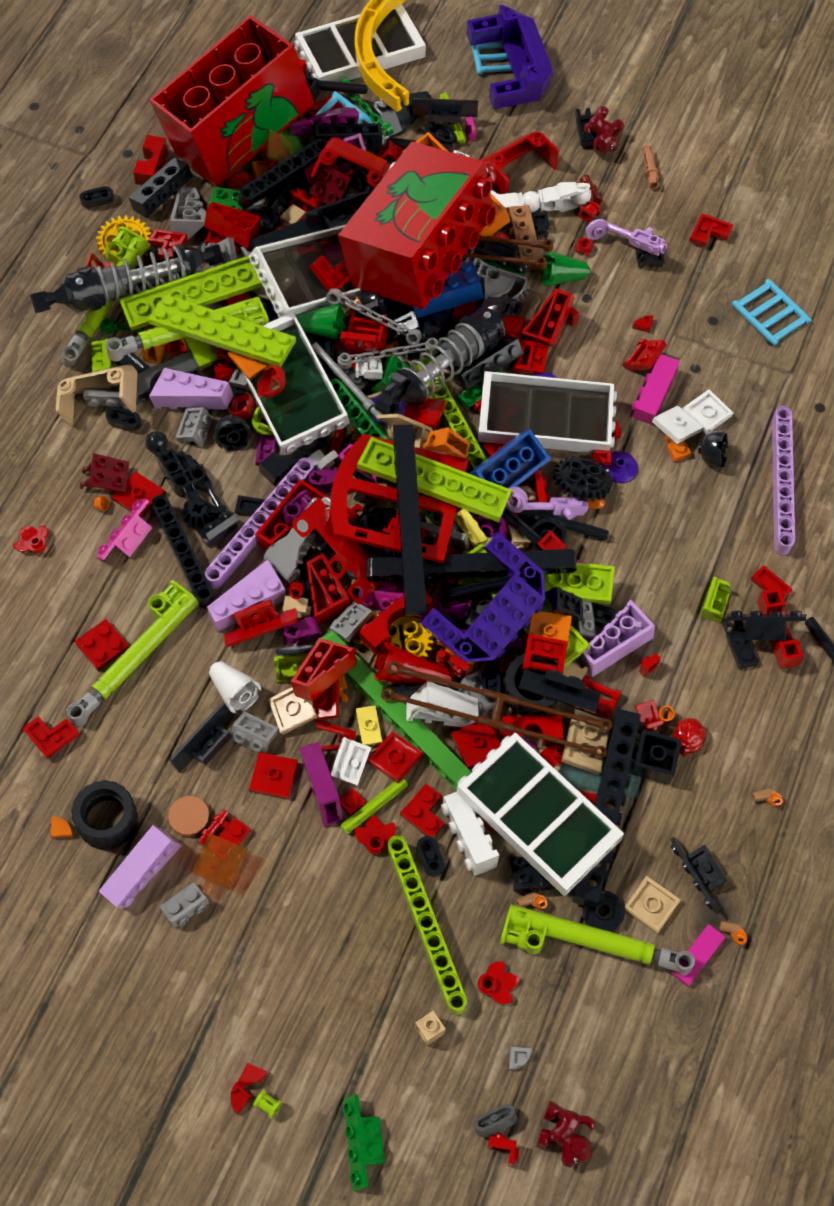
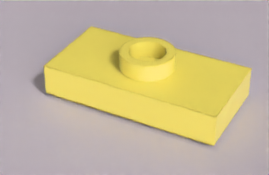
(470, 527)
(369, 726)

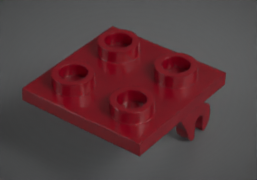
(331, 183)
(106, 474)

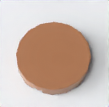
(188, 816)

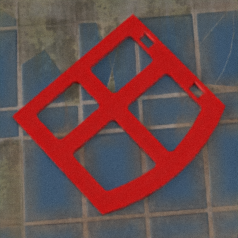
(345, 483)

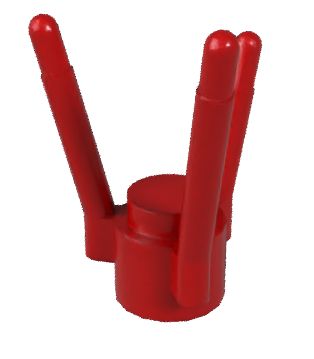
(343, 732)

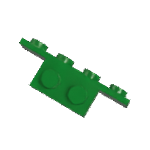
(364, 1142)

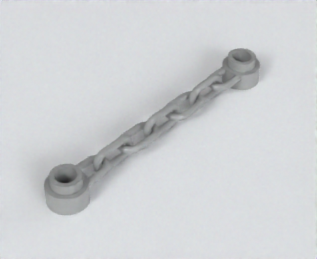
(334, 297)
(345, 360)

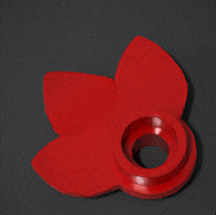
(32, 539)
(375, 832)
(501, 982)

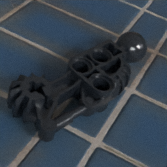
(195, 510)

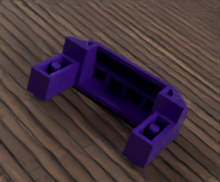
(524, 53)
(502, 616)

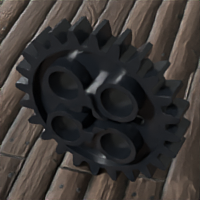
(582, 478)

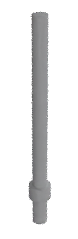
(368, 404)

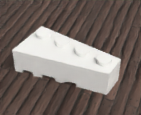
(470, 835)

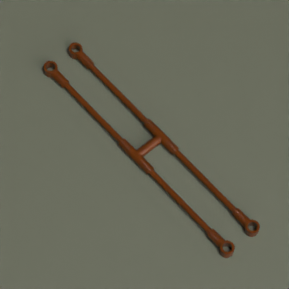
(540, 263)
(495, 721)

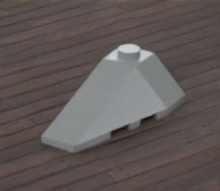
(187, 212)

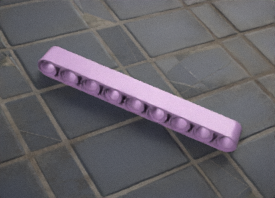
(785, 486)
(251, 527)

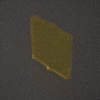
(278, 146)

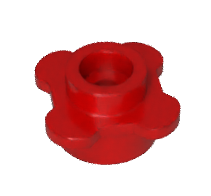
(584, 246)

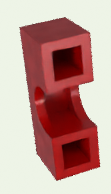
(155, 150)
(547, 725)

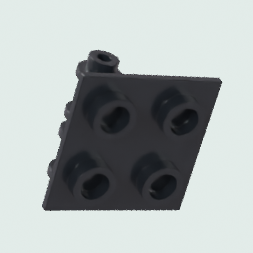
(527, 877)

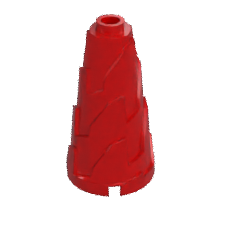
(406, 659)

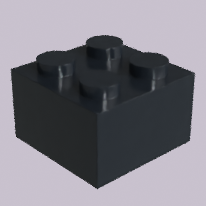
(656, 757)

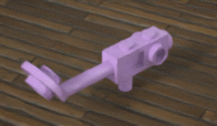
(638, 238)
(559, 506)

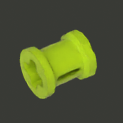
(267, 1104)

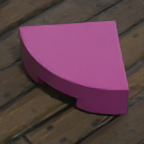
(470, 129)

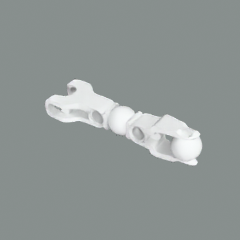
(561, 197)

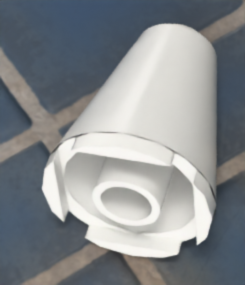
(235, 687)

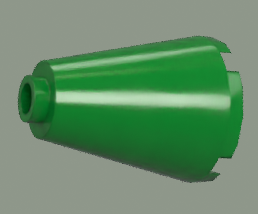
(563, 269)
(324, 321)

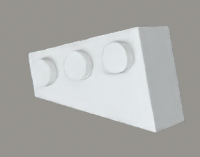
(445, 698)

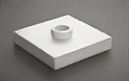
(708, 411)
(677, 424)

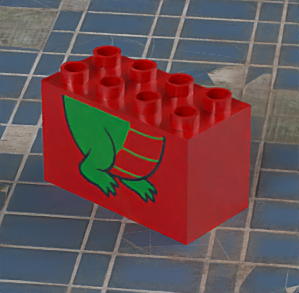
(231, 98)
(418, 225)

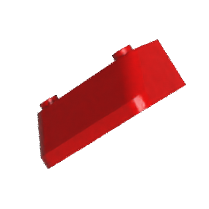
(337, 148)
(498, 159)

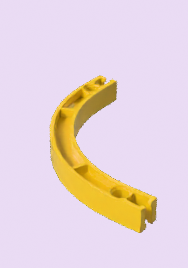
(374, 76)

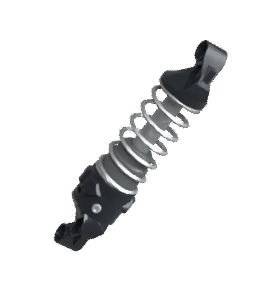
(94, 286)
(469, 340)

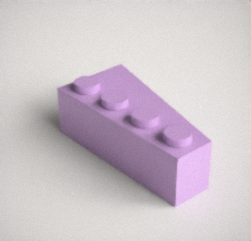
(619, 638)
(140, 866)

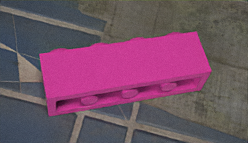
(656, 389)

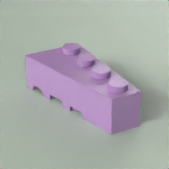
(190, 391)
(253, 589)

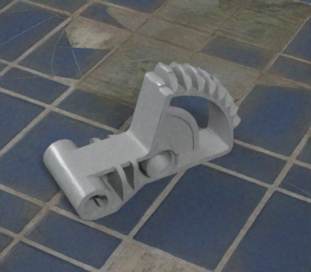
(502, 280)
(289, 551)

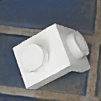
(321, 461)

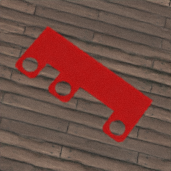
(347, 551)

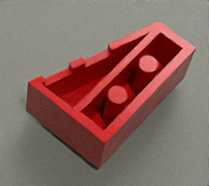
(232, 223)
(550, 319)
(327, 592)
(322, 668)

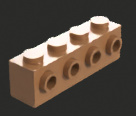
(523, 229)

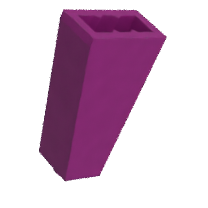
(321, 784)

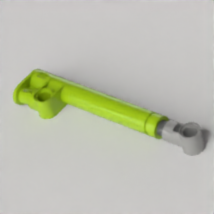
(127, 247)
(249, 310)
(176, 606)
(529, 924)

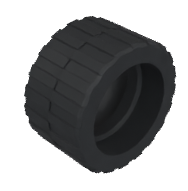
(510, 688)
(94, 794)

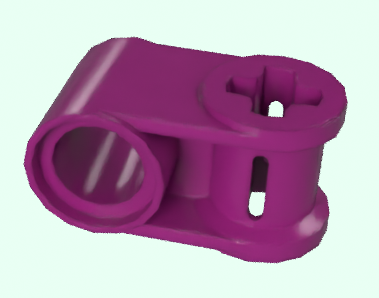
(324, 479)
(296, 505)
(303, 632)

